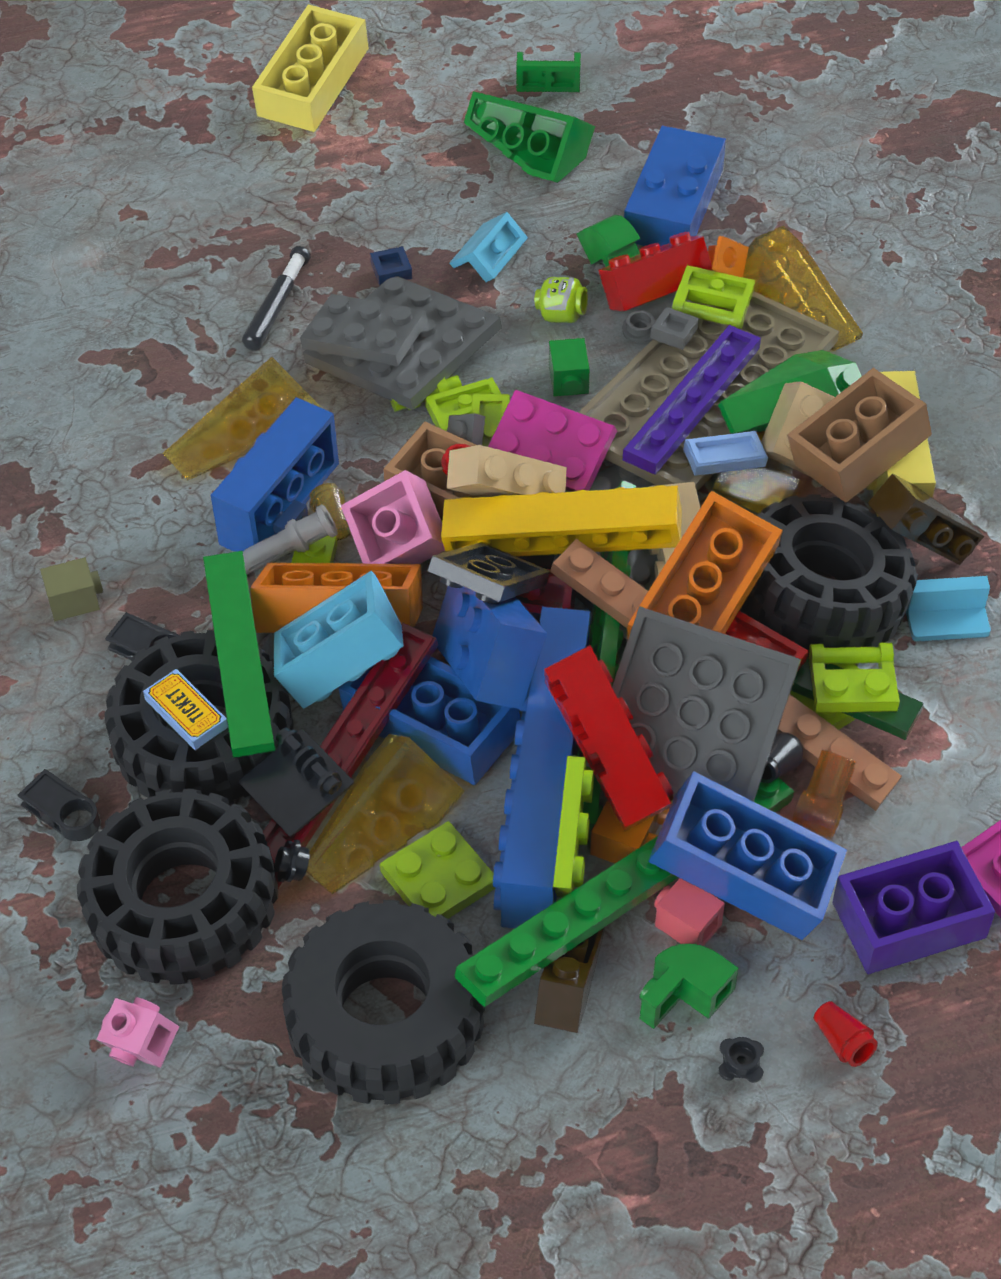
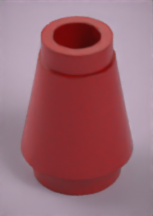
(848, 1036)

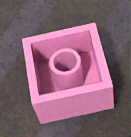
(395, 522)

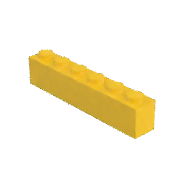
(552, 521)

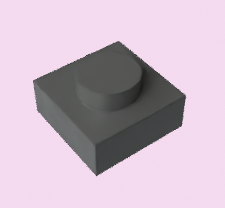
(674, 328)
(467, 427)

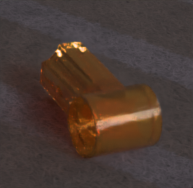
(821, 804)

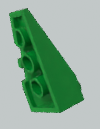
(533, 137)
(755, 403)

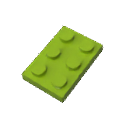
(573, 826)

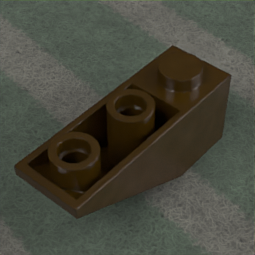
(924, 520)
(567, 985)

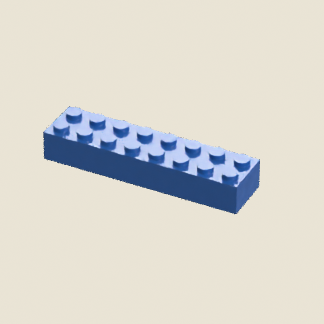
(537, 772)

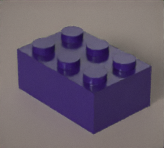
(912, 907)

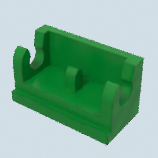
(548, 75)

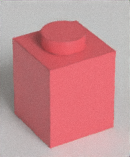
(688, 913)

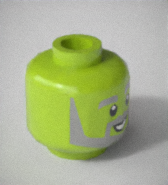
(561, 299)

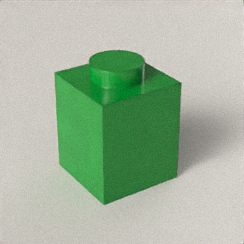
(569, 367)

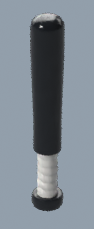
(273, 303)

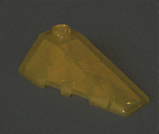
(791, 277)
(236, 421)
(390, 803)

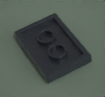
(488, 572)

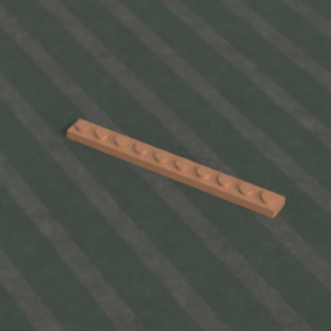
(621, 597)

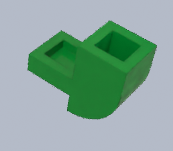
(609, 239)
(689, 974)

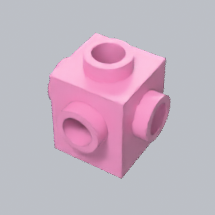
(137, 1032)

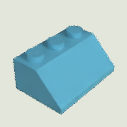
(336, 641)

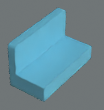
(491, 246)
(949, 609)

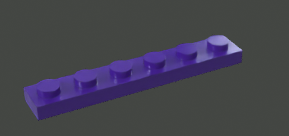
(691, 400)

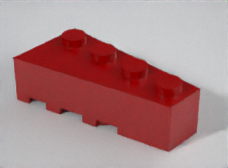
(607, 738)

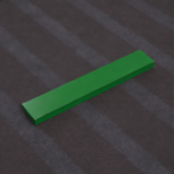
(238, 655)

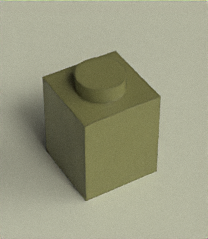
(71, 588)

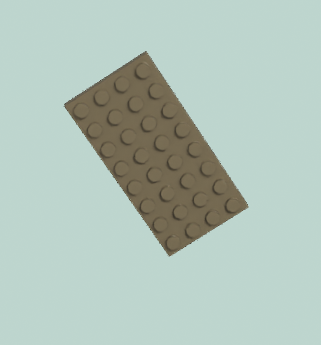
(659, 368)

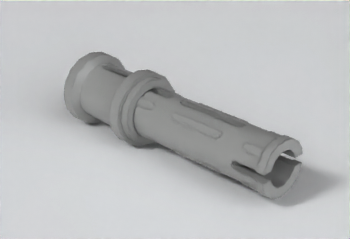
(294, 537)

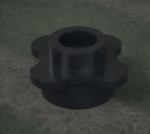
(291, 861)
(744, 1048)

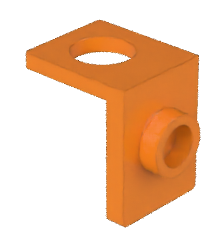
(728, 256)

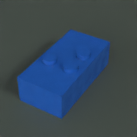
(675, 185)
(280, 467)
(489, 645)
(448, 721)
(748, 856)

